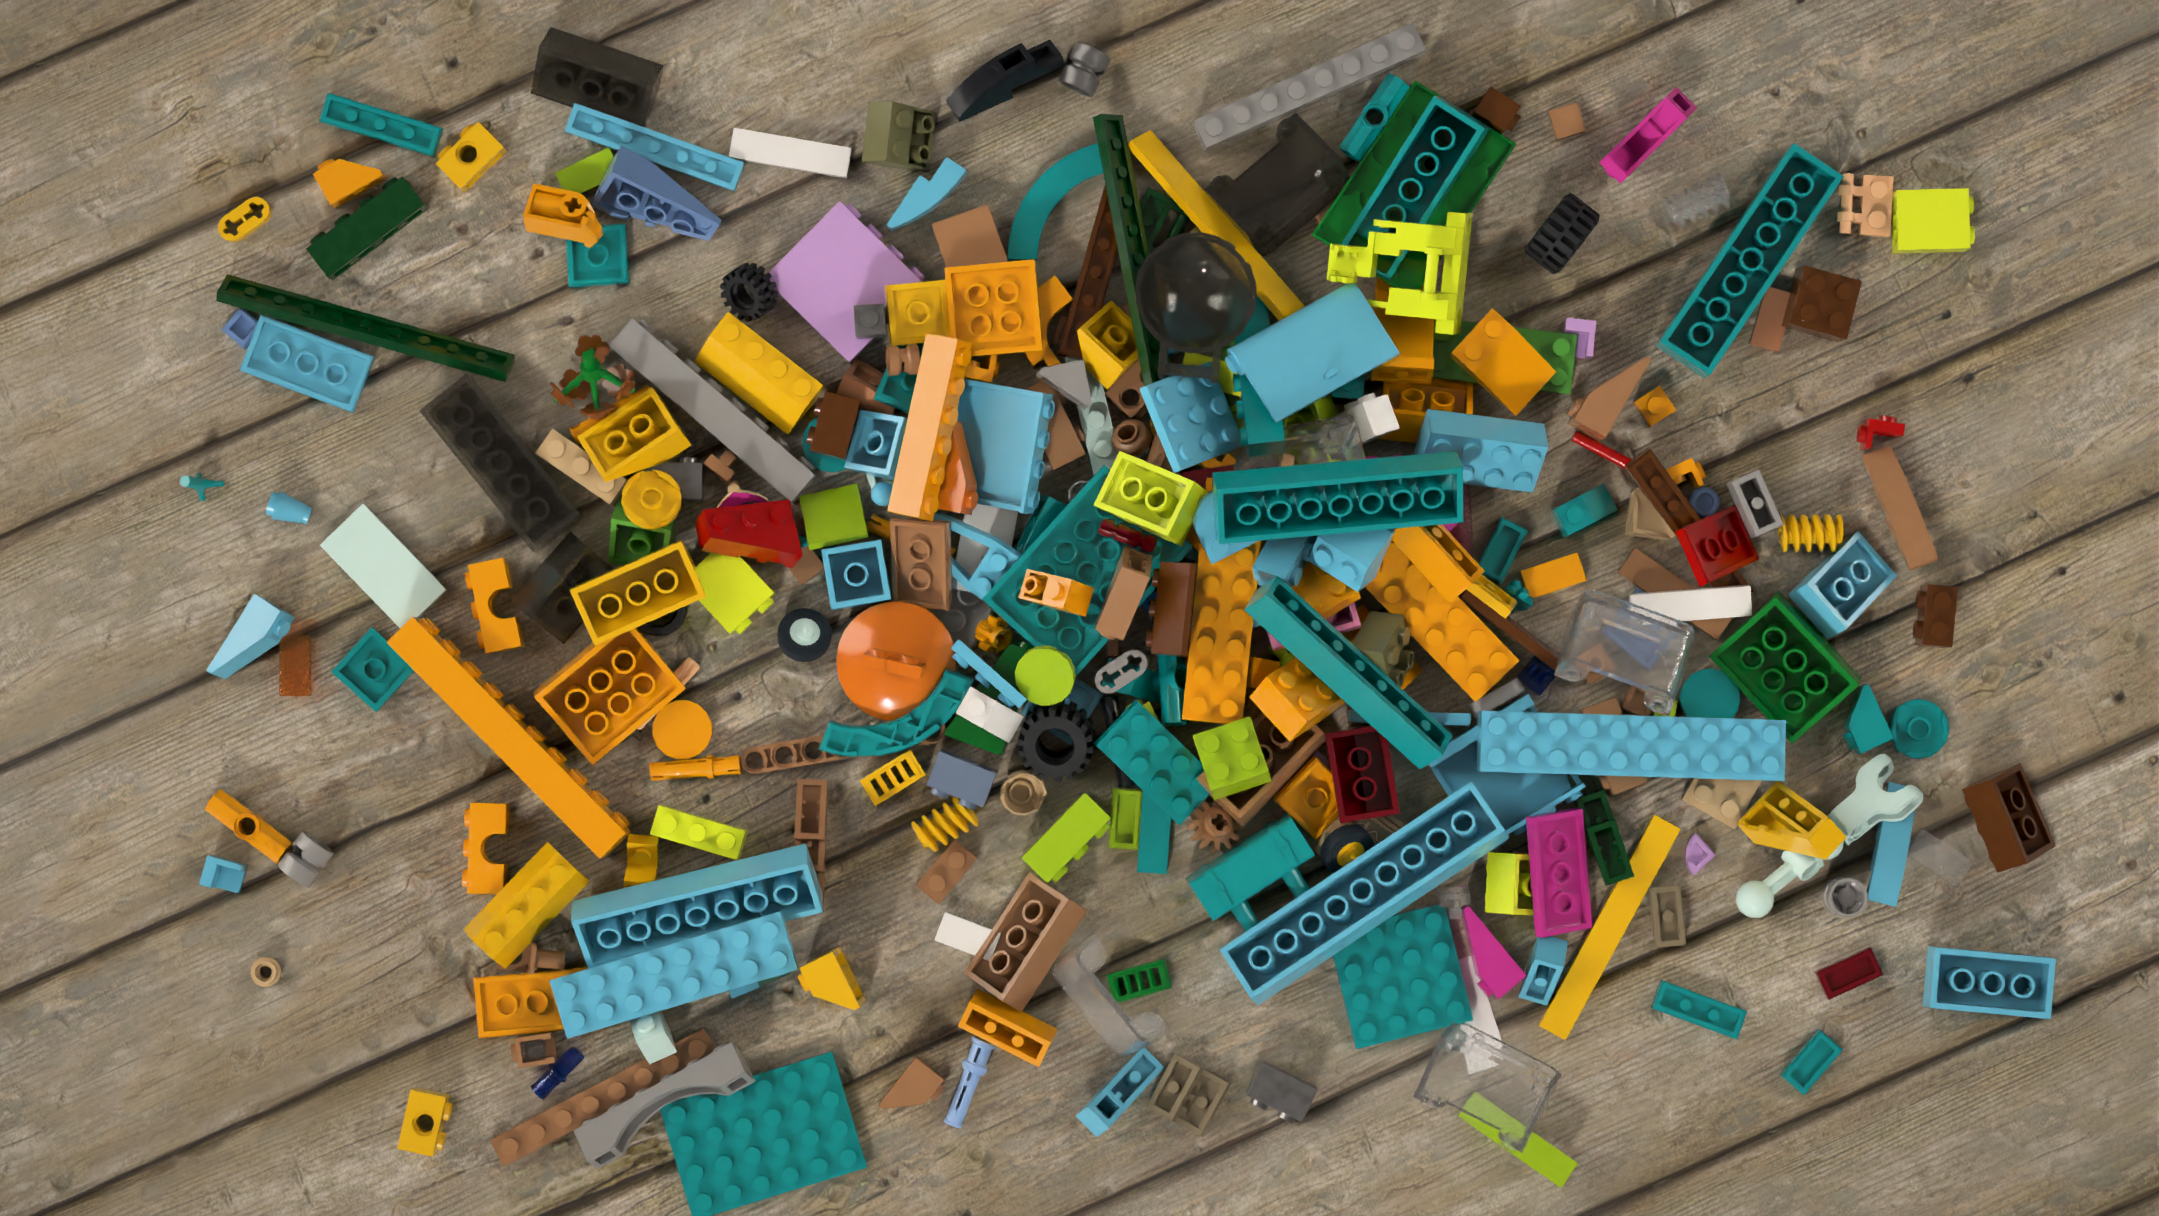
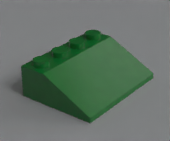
(1785, 666)

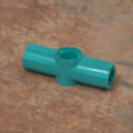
(1384, 102)
(1170, 684)

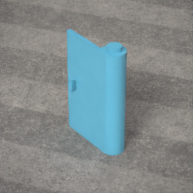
(1326, 338)

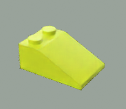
(1150, 497)

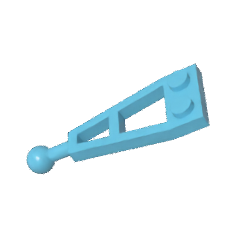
(993, 565)

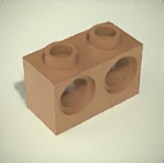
(1132, 381)

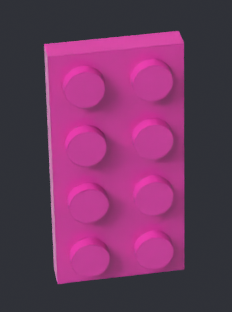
(1559, 872)

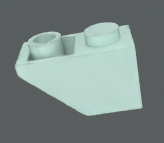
(653, 1036)

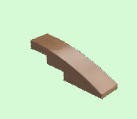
(1900, 508)
(812, 822)

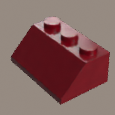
(1362, 774)

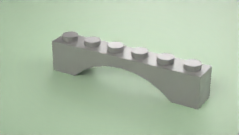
(610, 1134)

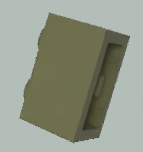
(898, 136)
(1386, 643)

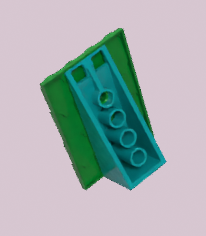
(1399, 186)

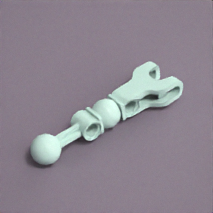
(1853, 816)

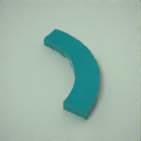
(1045, 196)
(903, 731)

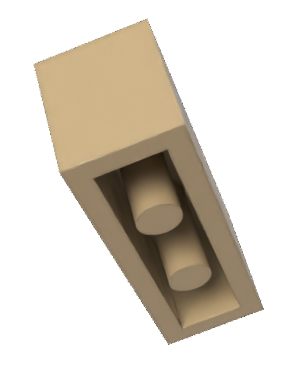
(578, 466)

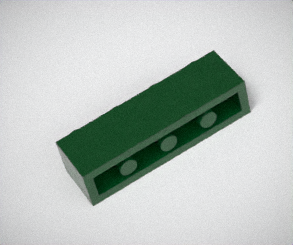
(366, 228)

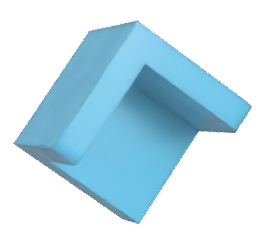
(223, 873)

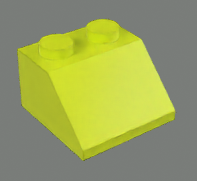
(1508, 884)

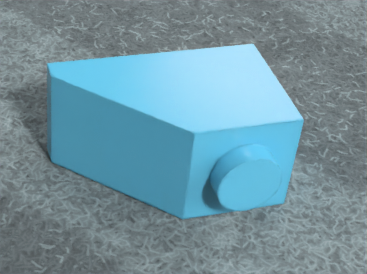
(1543, 969)

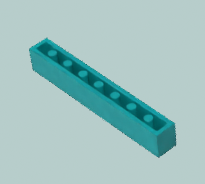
(1348, 672)

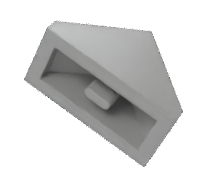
(1069, 380)

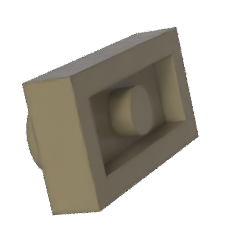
(1667, 916)

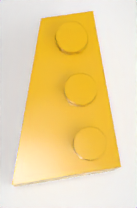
(1790, 824)

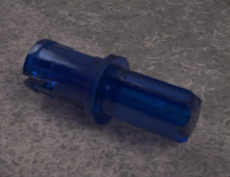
(557, 1073)

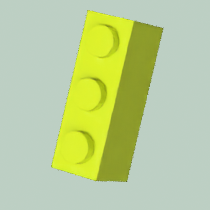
(698, 832)

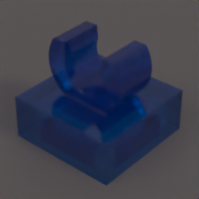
(1536, 675)

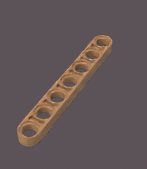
(799, 755)

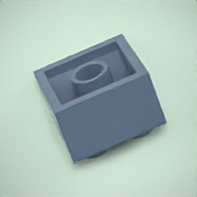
(961, 779)

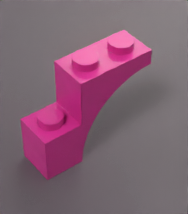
(1648, 135)

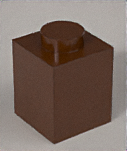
(1497, 111)

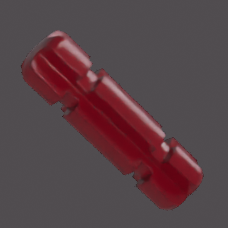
(1127, 535)

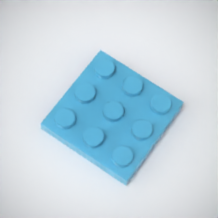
(1191, 419)

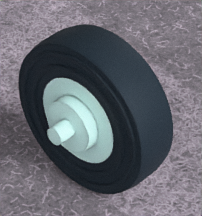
(804, 635)

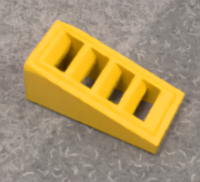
(913, 763)

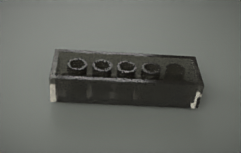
(501, 463)

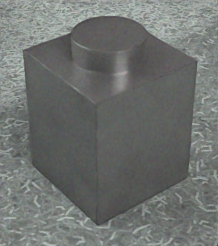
(870, 321)

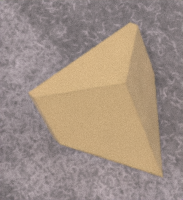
(1644, 519)

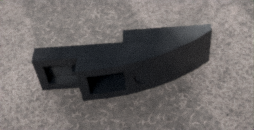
(995, 79)

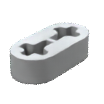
(1116, 665)
(1497, 696)

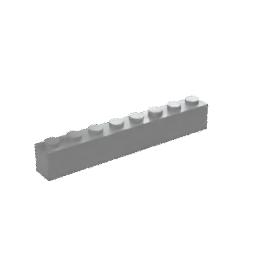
(1309, 87)
(712, 410)

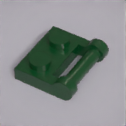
(1154, 212)

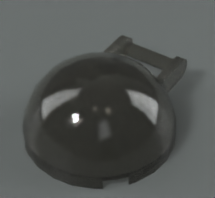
(1195, 299)

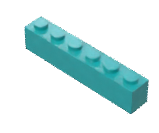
(1260, 432)

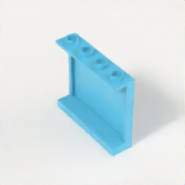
(1006, 442)
(1507, 794)

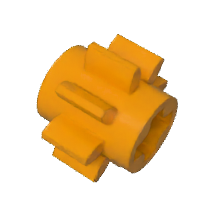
(993, 634)

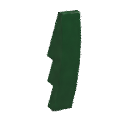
(1602, 831)

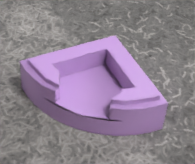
(1697, 854)

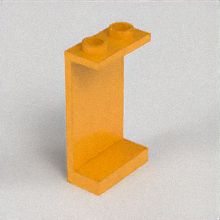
(1413, 340)

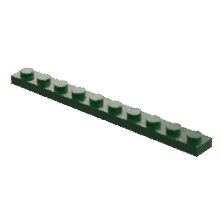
(1128, 229)
(365, 328)

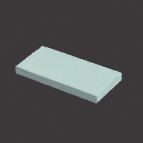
(383, 566)

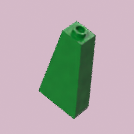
(971, 733)

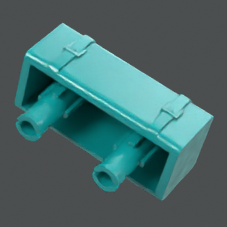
(1250, 868)

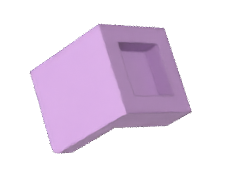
(1585, 334)

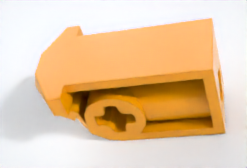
(561, 215)

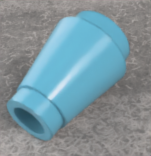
(287, 508)

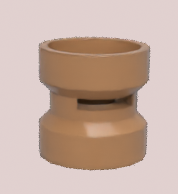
(902, 360)

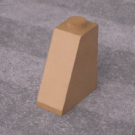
(1124, 593)

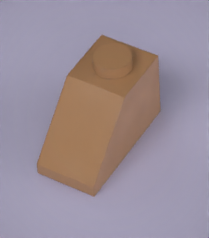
(914, 1086)

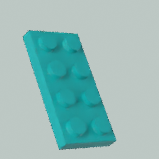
(1155, 761)

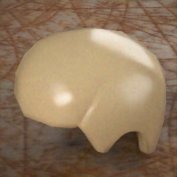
(1022, 792)

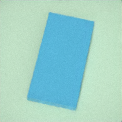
(307, 363)

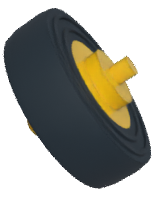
(1344, 846)

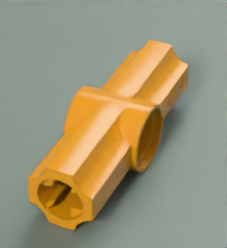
(233, 814)

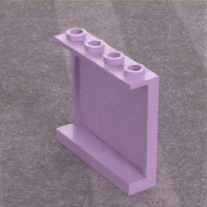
(837, 268)

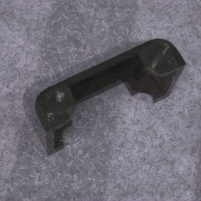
(1281, 187)

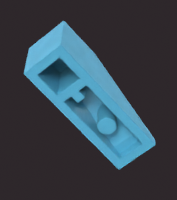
(254, 633)
(1120, 1092)

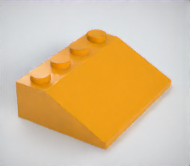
(608, 692)

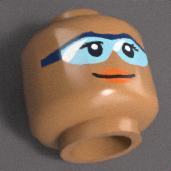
(1133, 438)

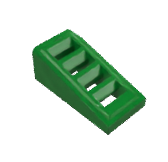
(1114, 987)

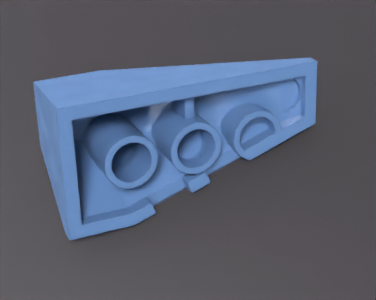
(644, 192)

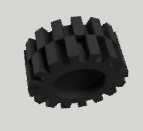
(738, 298)

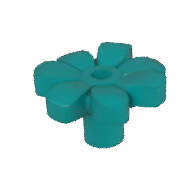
(1520, 594)

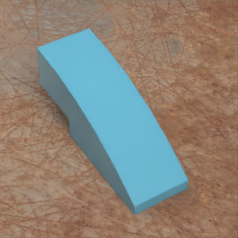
(927, 195)

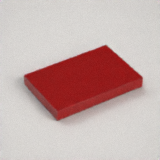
(1717, 545)

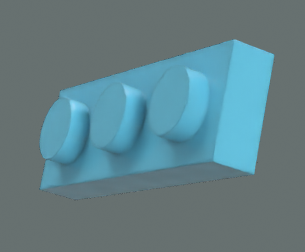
(987, 675)

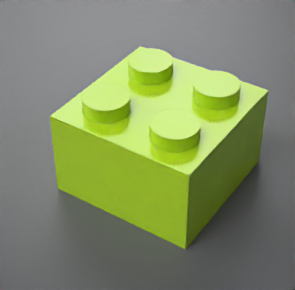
(1232, 758)

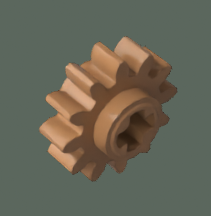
(1216, 836)

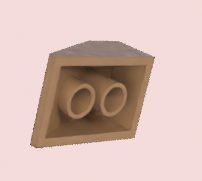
(1601, 407)

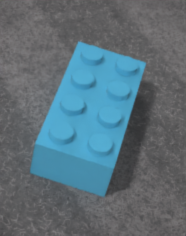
(1490, 448)
(1989, 982)

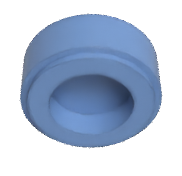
(1704, 501)

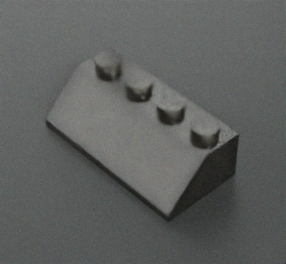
(596, 77)

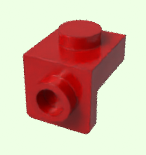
(1884, 426)

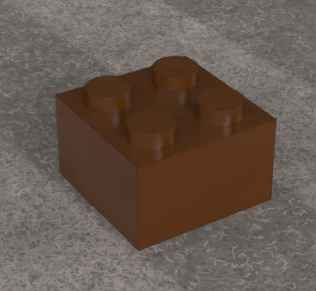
(1821, 303)

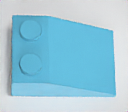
(1842, 586)

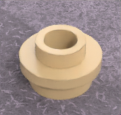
(256, 971)

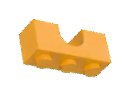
(487, 581)
(484, 821)

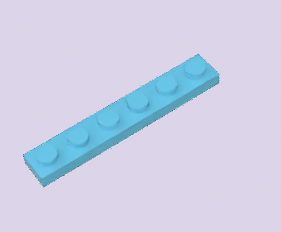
(655, 146)

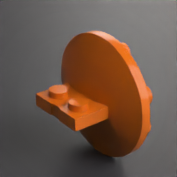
(893, 658)

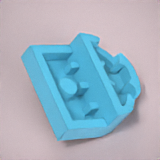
(1204, 527)

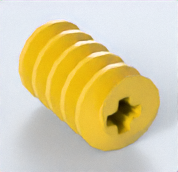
(1811, 532)
(944, 824)

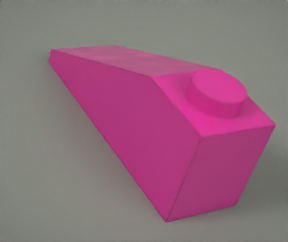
(1490, 960)

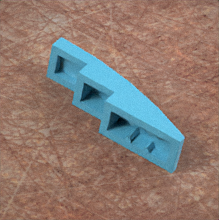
(1889, 857)

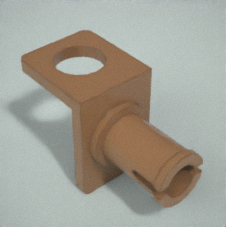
(534, 957)

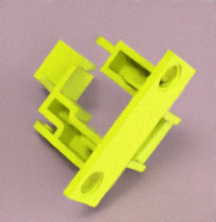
(1451, 240)

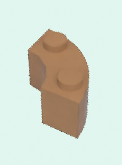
(1064, 438)

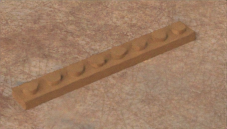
(597, 1100)

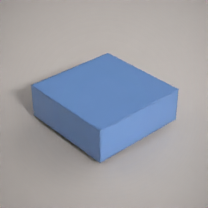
(241, 328)

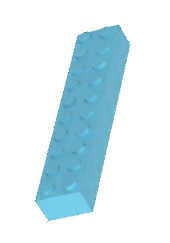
(1631, 745)
(1364, 893)

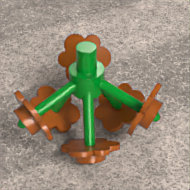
(577, 385)

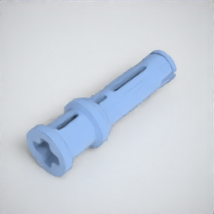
(973, 1068)

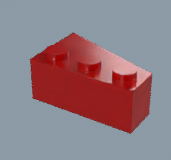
(751, 531)

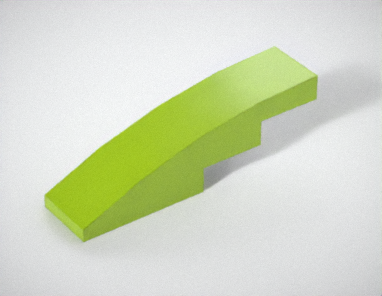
(1538, 1154)

